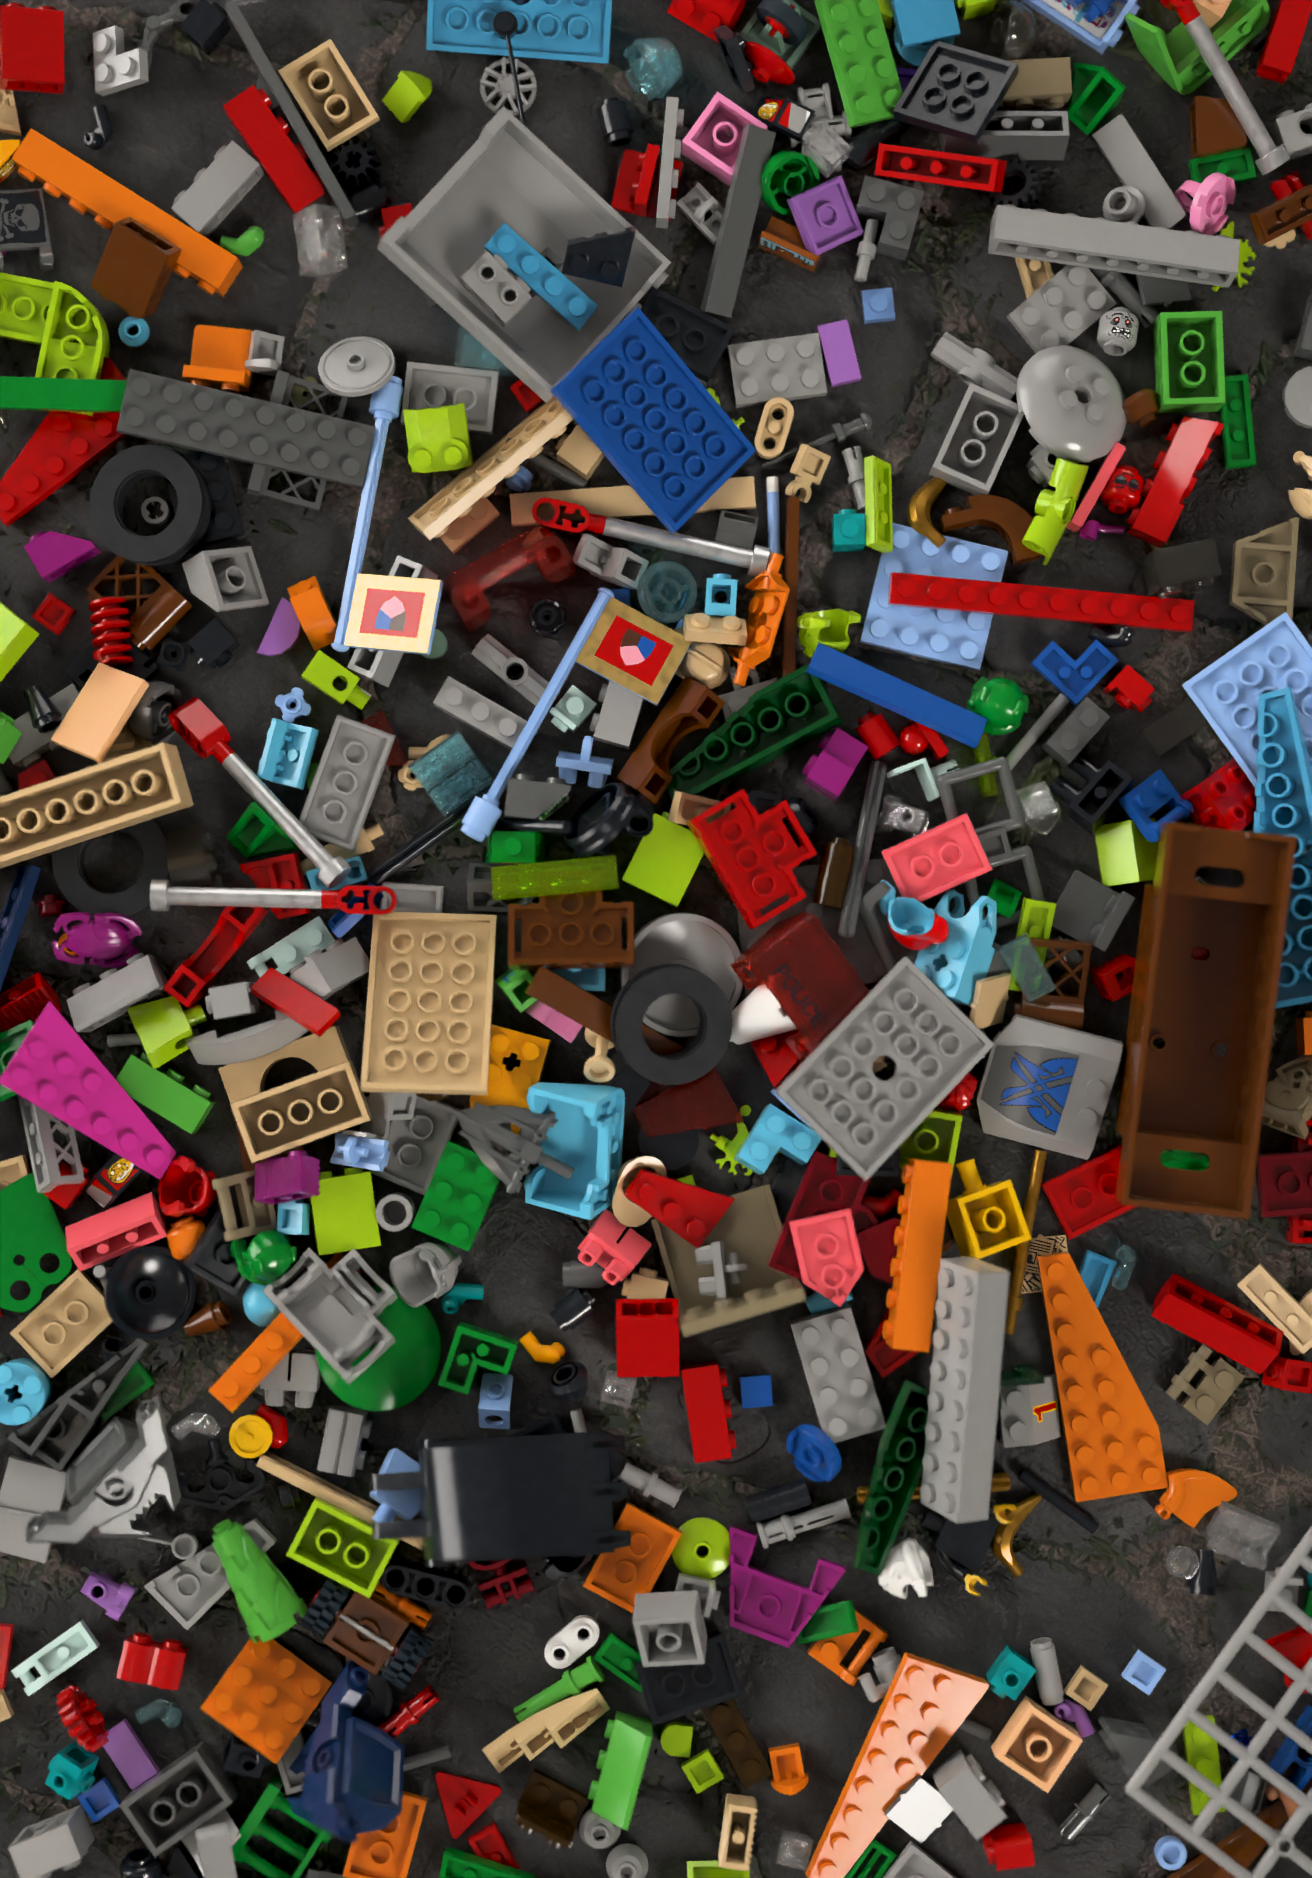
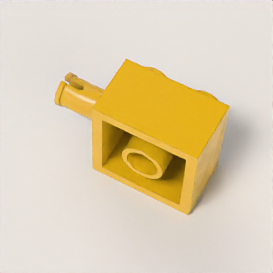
(985, 1215)

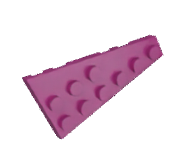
(71, 1084)

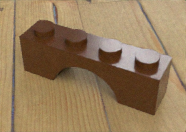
(688, 709)

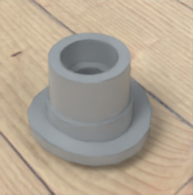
(1124, 205)

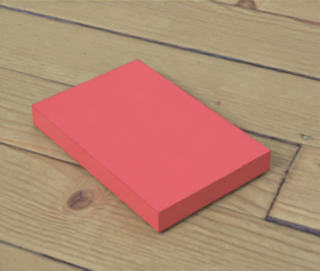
(937, 859)

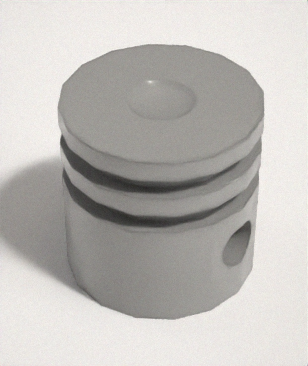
(395, 1211)

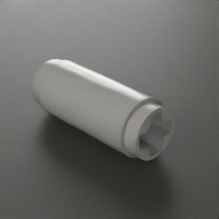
(1048, 1672)

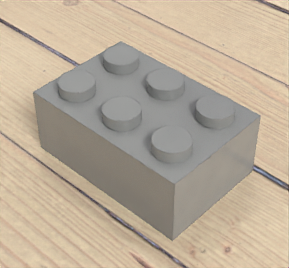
(977, 441)

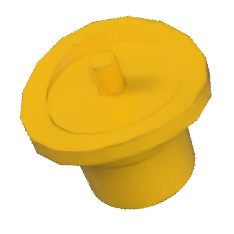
(250, 1436)

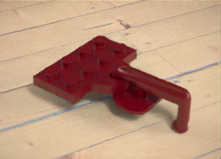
(826, 1192)

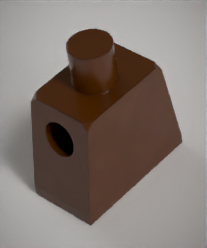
(1214, 127)

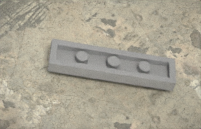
(670, 149)

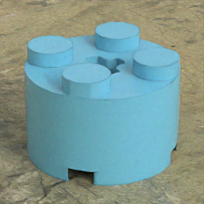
(33, 1385)

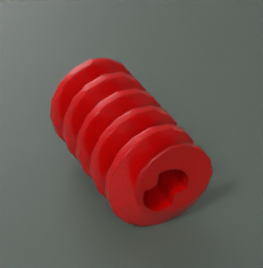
(108, 631)

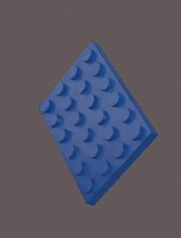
(653, 420)

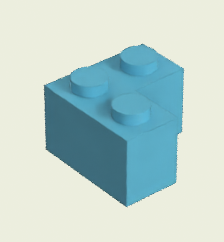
(774, 1133)

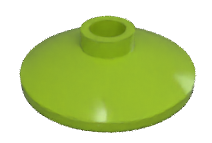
(703, 1532)

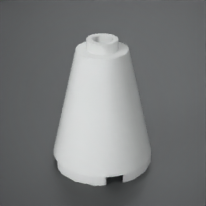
(759, 1017)

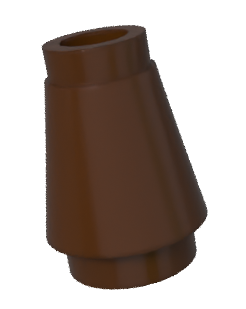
(208, 1319)

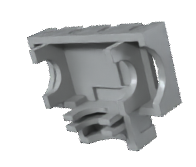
(336, 1310)

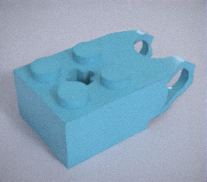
(965, 953)

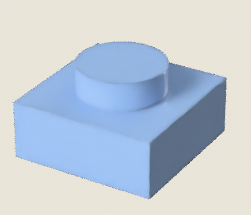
(1143, 1672)

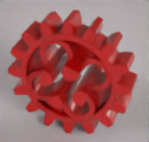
(82, 1718)

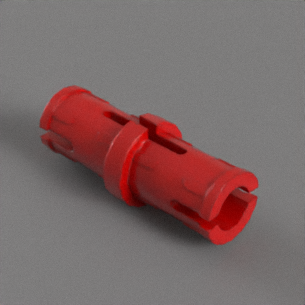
(410, 1712)

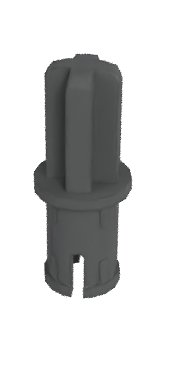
(1084, 1811)

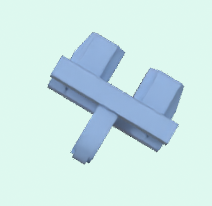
(598, 767)

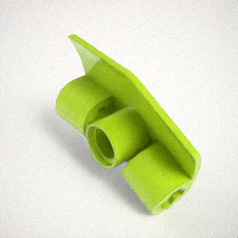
(1055, 507)

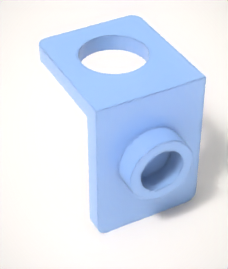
(495, 1400)

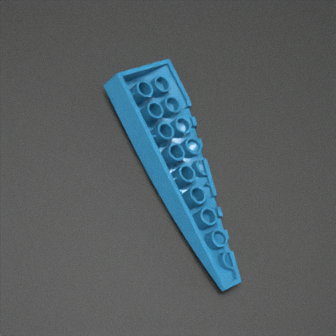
(1286, 809)

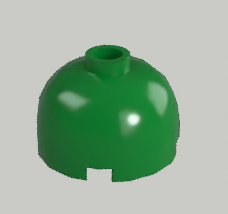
(785, 177)

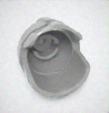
(424, 1273)

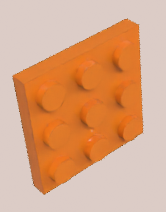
(266, 1697)

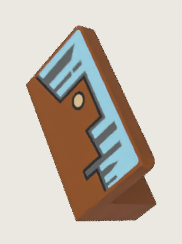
(787, 243)

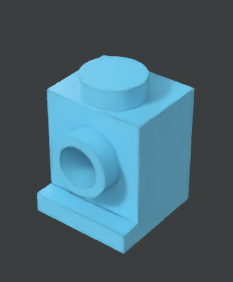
(721, 584)

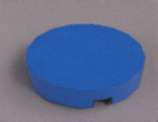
(814, 1453)

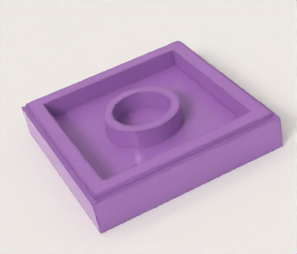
(825, 216)

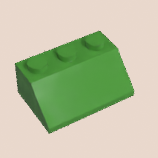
(621, 1768)

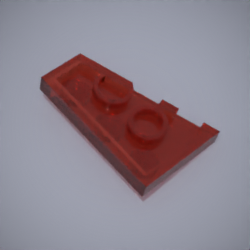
(689, 1107)

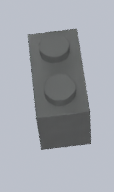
(1075, 731)

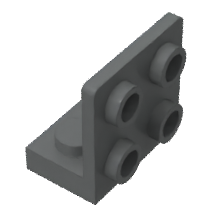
(1090, 911)

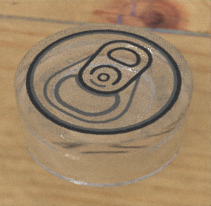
(1182, 1562)

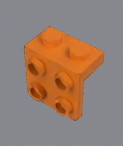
(219, 359)

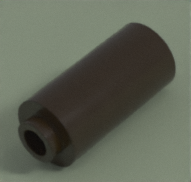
(833, 873)

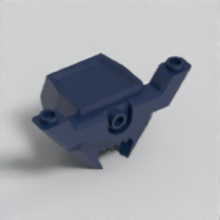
(349, 1766)

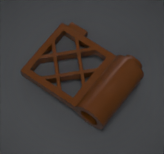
(153, 617)
(1059, 1007)

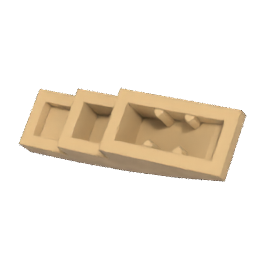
(556, 1723)

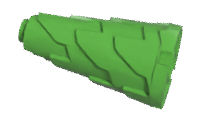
(259, 1587)

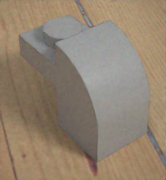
(609, 563)

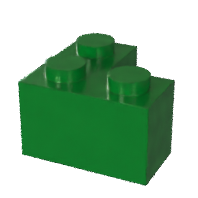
(475, 1348)

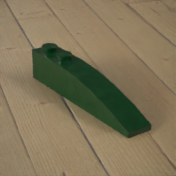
(759, 732)
(893, 1478)

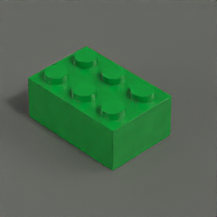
(457, 1197)

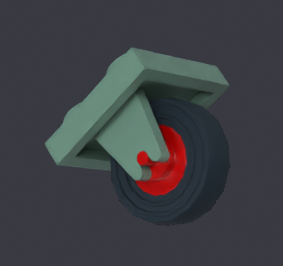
(782, 29)

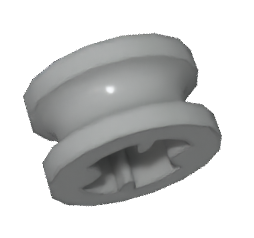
(164, 508)

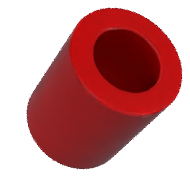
(877, 735)

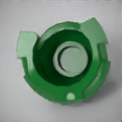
(1000, 703)
(266, 1258)

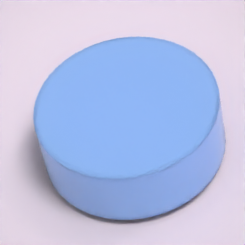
(1170, 1852)

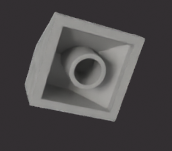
(226, 579)

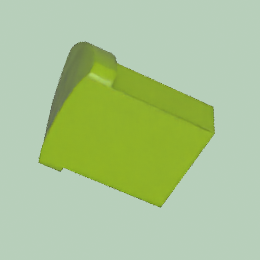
(407, 94)

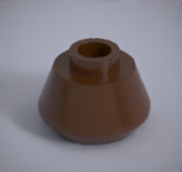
(1141, 407)

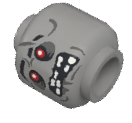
(1118, 331)

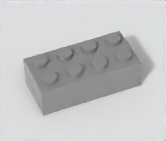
(837, 1374)

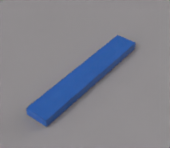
(896, 695)

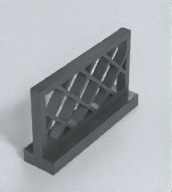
(261, 474)

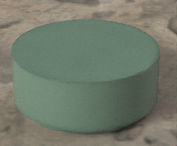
(439, 646)

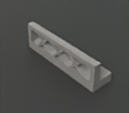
(44, 1149)

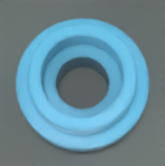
(134, 340)

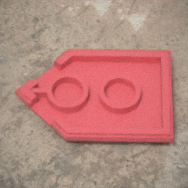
(828, 1253)

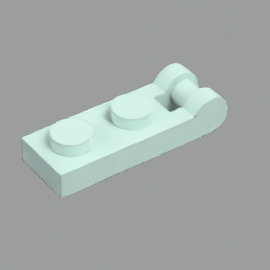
(294, 947)
(56, 1657)

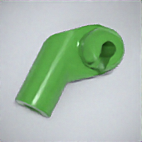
(245, 244)

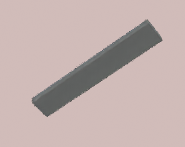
(737, 221)

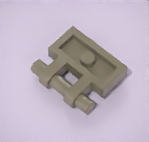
(1212, 1389)

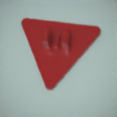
(464, 1799)

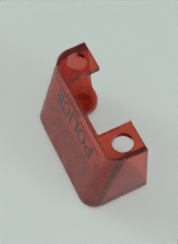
(535, 545)
(804, 976)

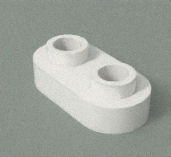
(571, 1642)

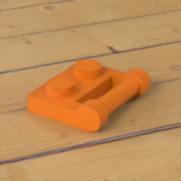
(833, 1649)

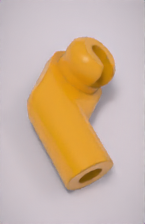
(542, 1353)

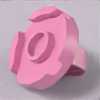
(1208, 202)

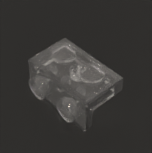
(1241, 1535)

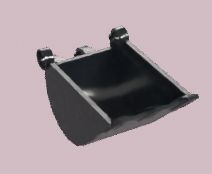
(511, 1498)

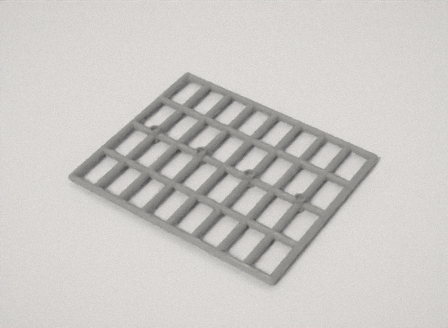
(1281, 1841)

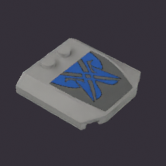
(1047, 1085)

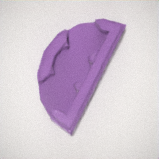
(282, 631)

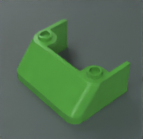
(1176, 55)

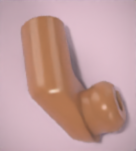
(1272, 1793)

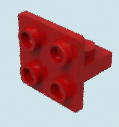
(639, 182)

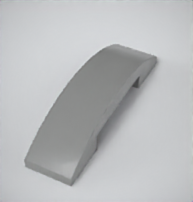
(246, 1043)

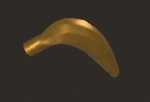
(919, 510)
(1003, 1537)

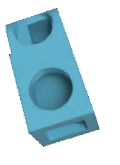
(356, 876)

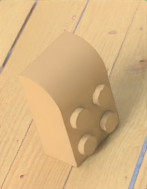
(328, 95)

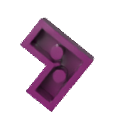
(835, 763)

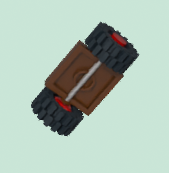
(367, 1632)

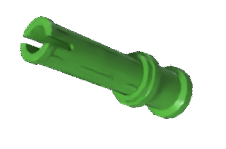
(571, 1684)

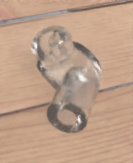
(198, 1423)

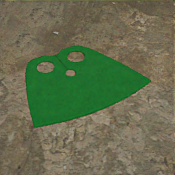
(28, 1230)

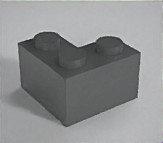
(895, 208)

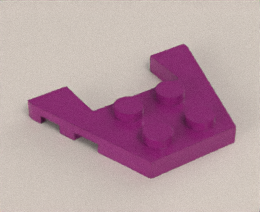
(770, 1604)

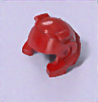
(186, 1189)

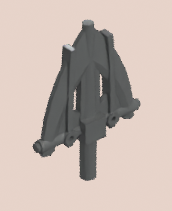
(480, 1125)

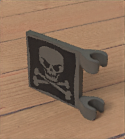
(25, 225)

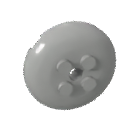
(1071, 403)

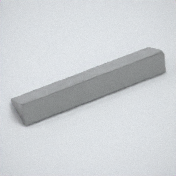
(1138, 170)

